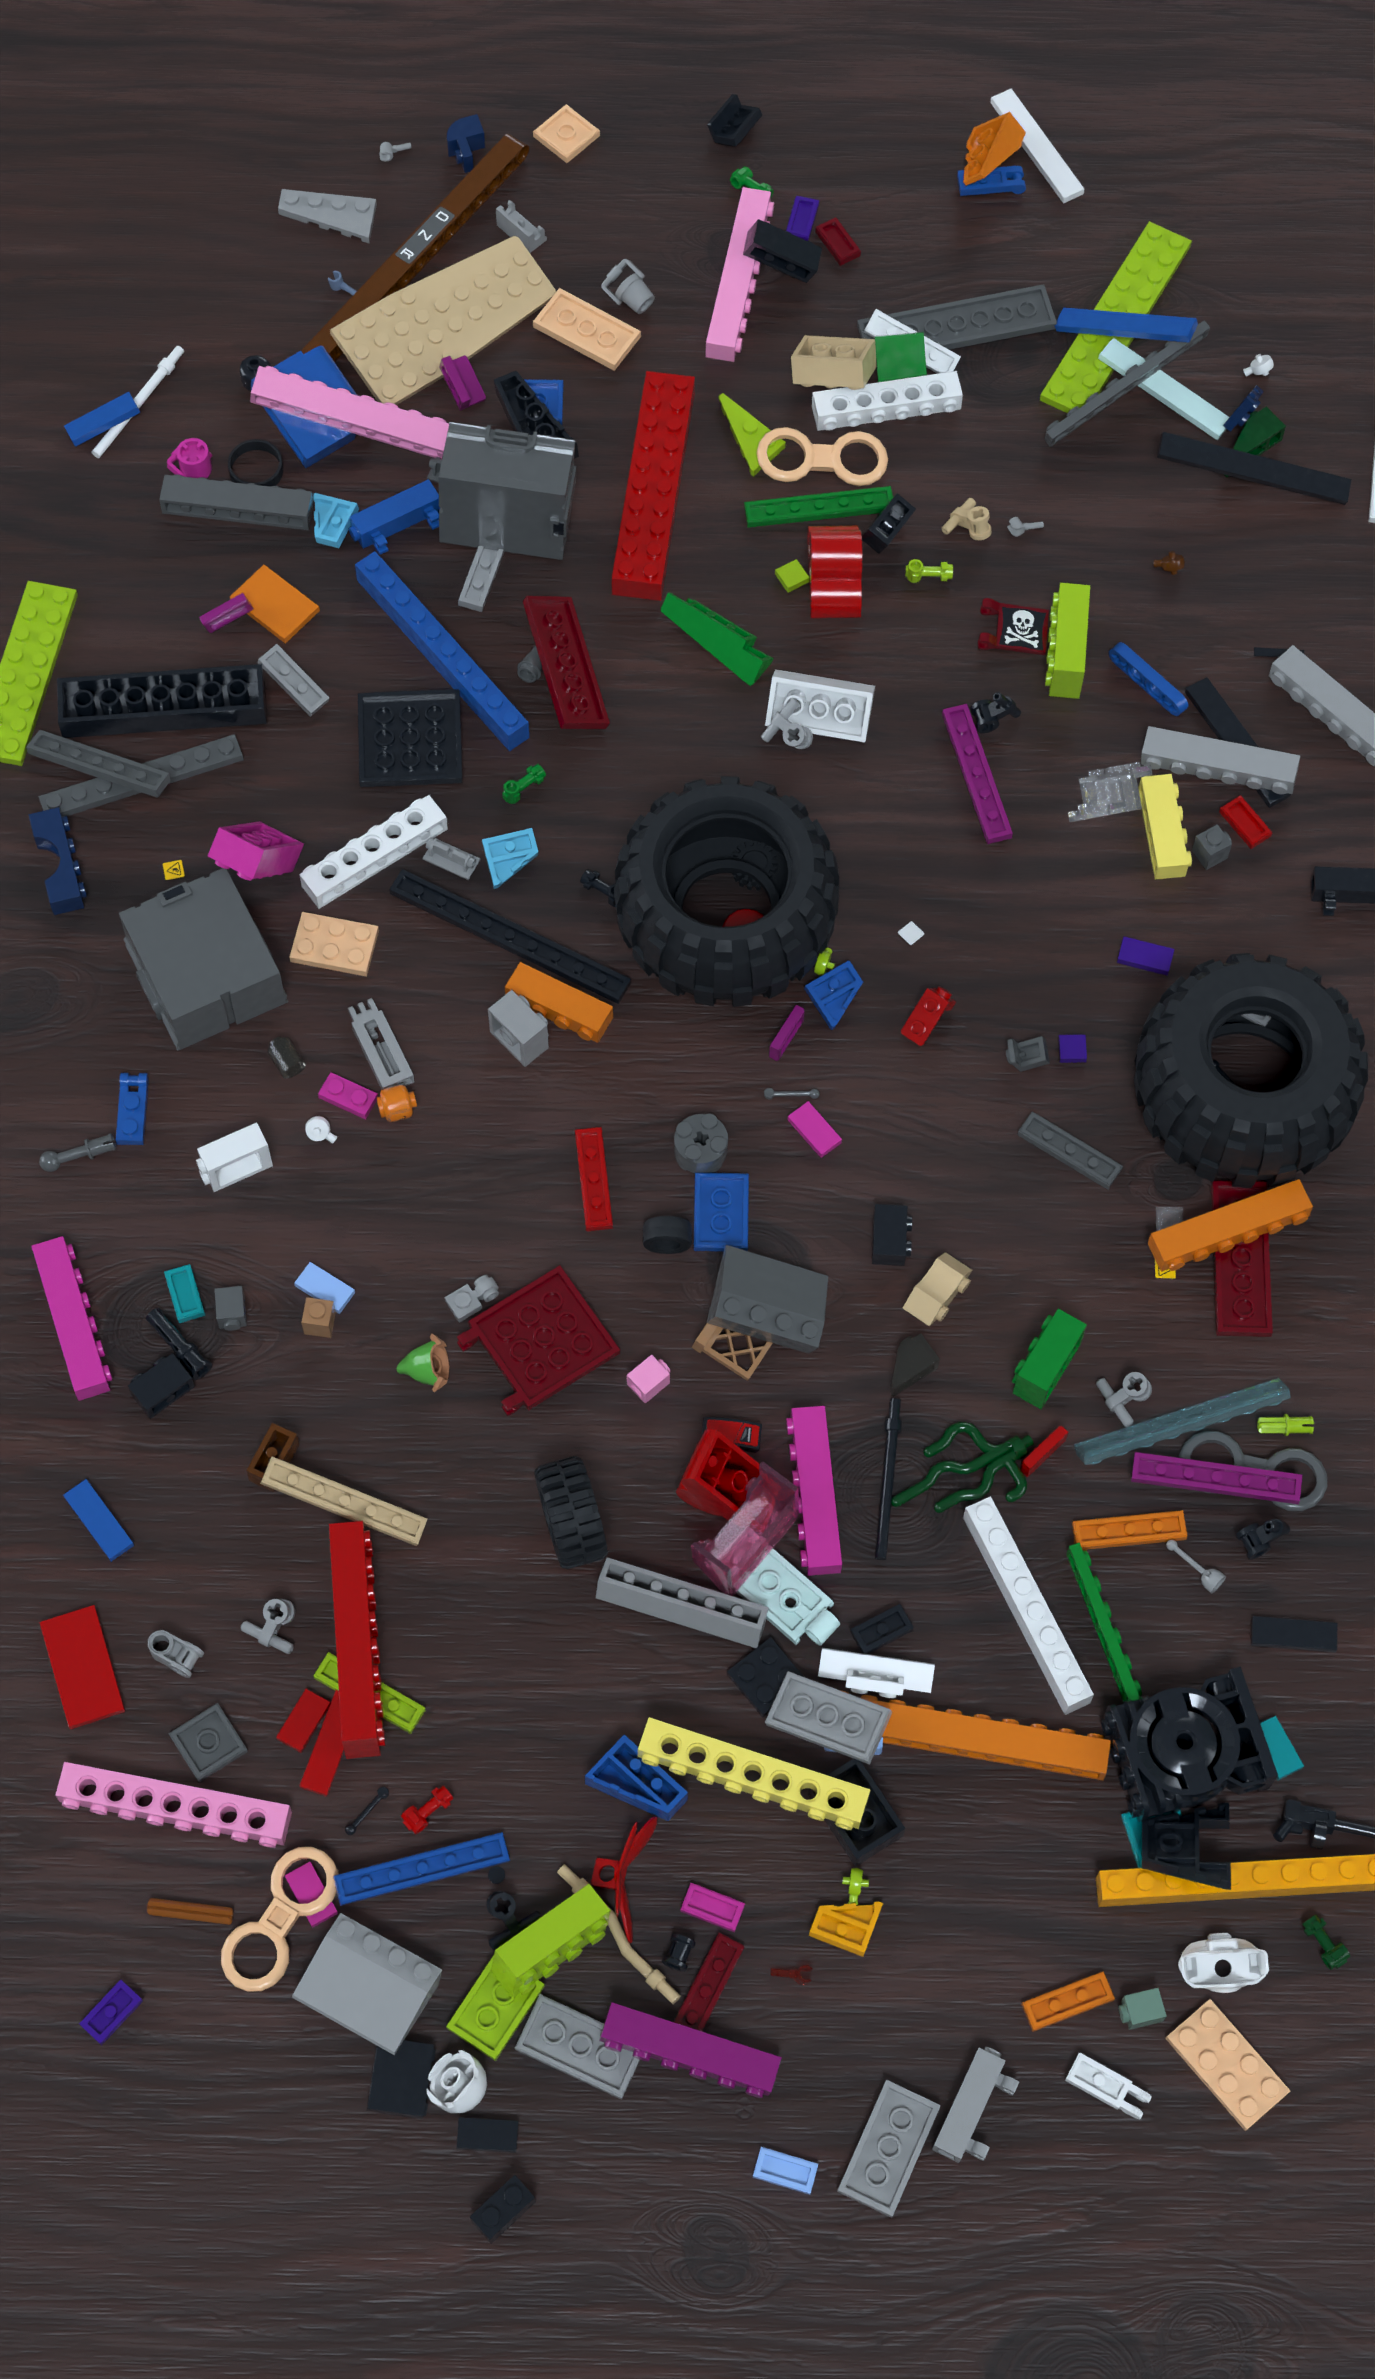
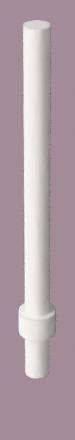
(165, 367)

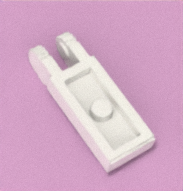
(1105, 2085)

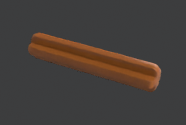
(190, 1911)

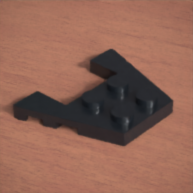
(1172, 1846)

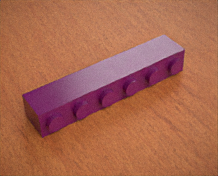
(689, 2049)

